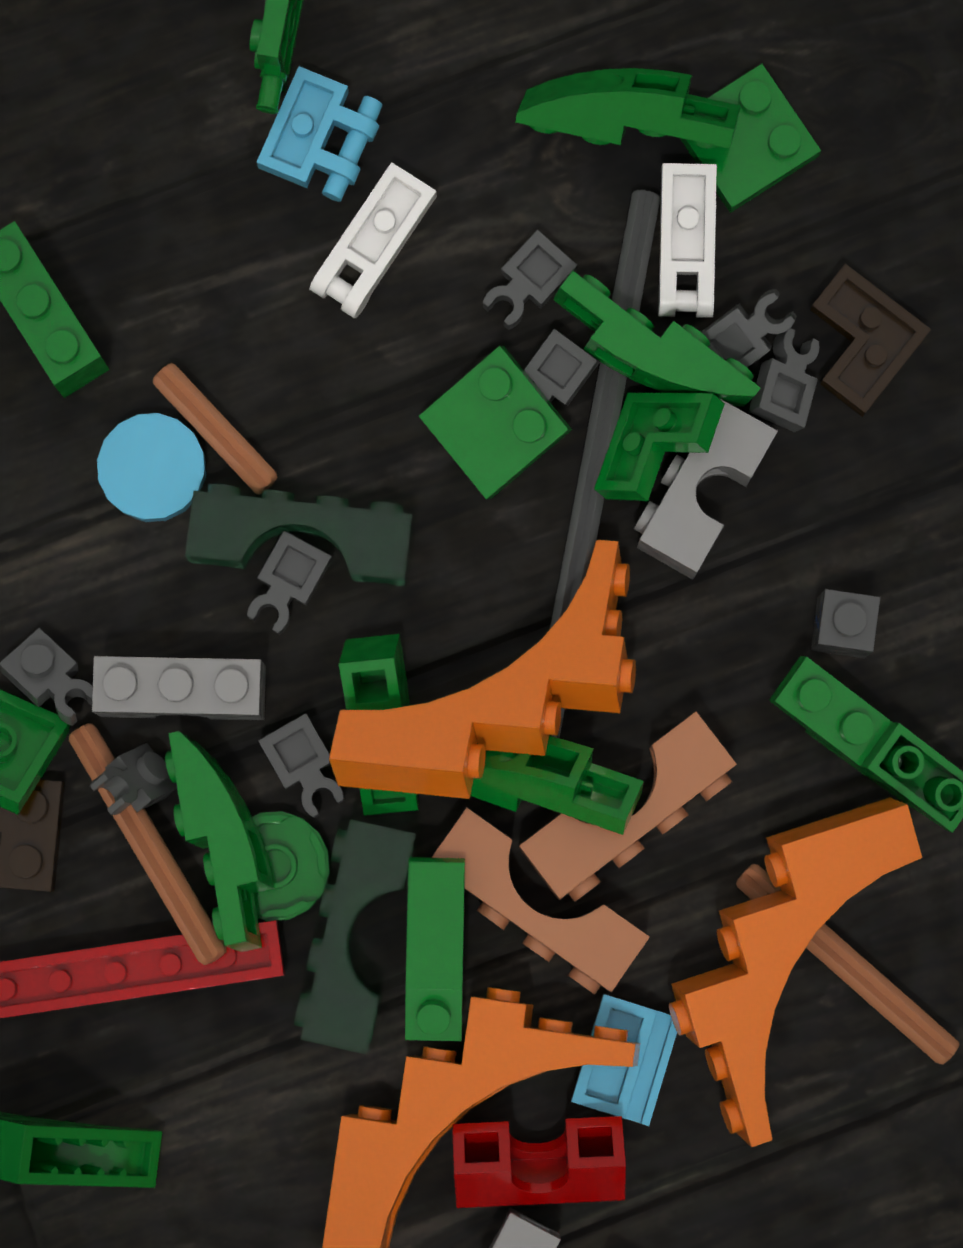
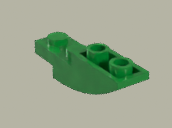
(608, 101)
(667, 364)
(872, 743)
(560, 782)
(217, 818)

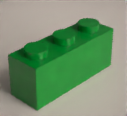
(45, 316)

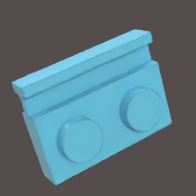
(623, 1089)

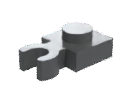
(533, 274)
(743, 335)
(560, 368)
(784, 385)
(292, 574)
(46, 671)
(299, 757)
(135, 780)

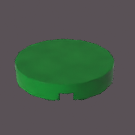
(297, 866)

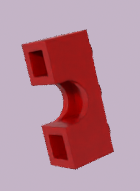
(574, 1168)

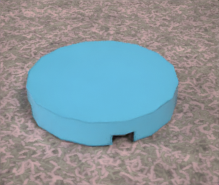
(151, 467)

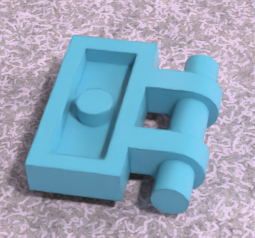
(303, 129)

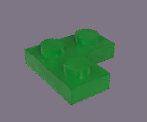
(647, 430)

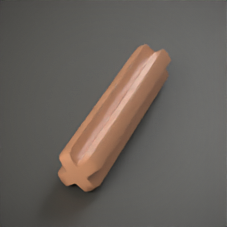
(215, 428)

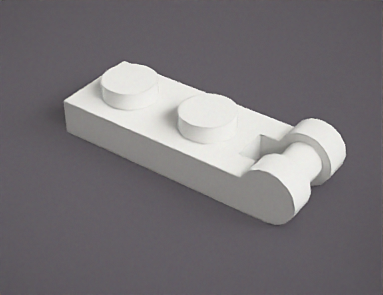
(687, 237)
(374, 238)

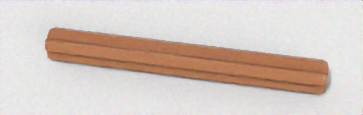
(152, 854)
(865, 979)

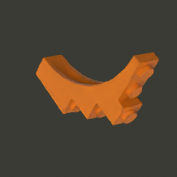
(444, 742)
(735, 1004)
(381, 1155)

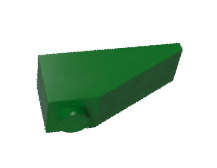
(376, 680)
(435, 949)

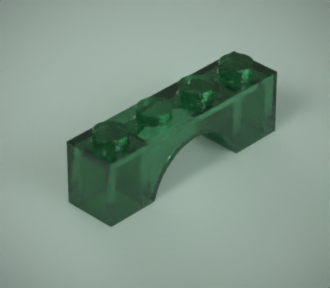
(232, 527)
(341, 1007)

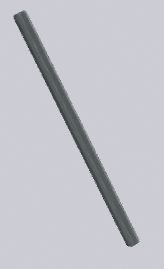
(605, 407)

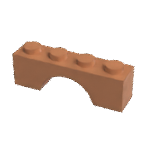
(684, 764)
(595, 944)

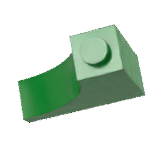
(76, 1153)

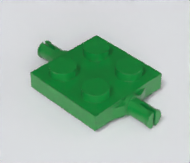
(274, 46)

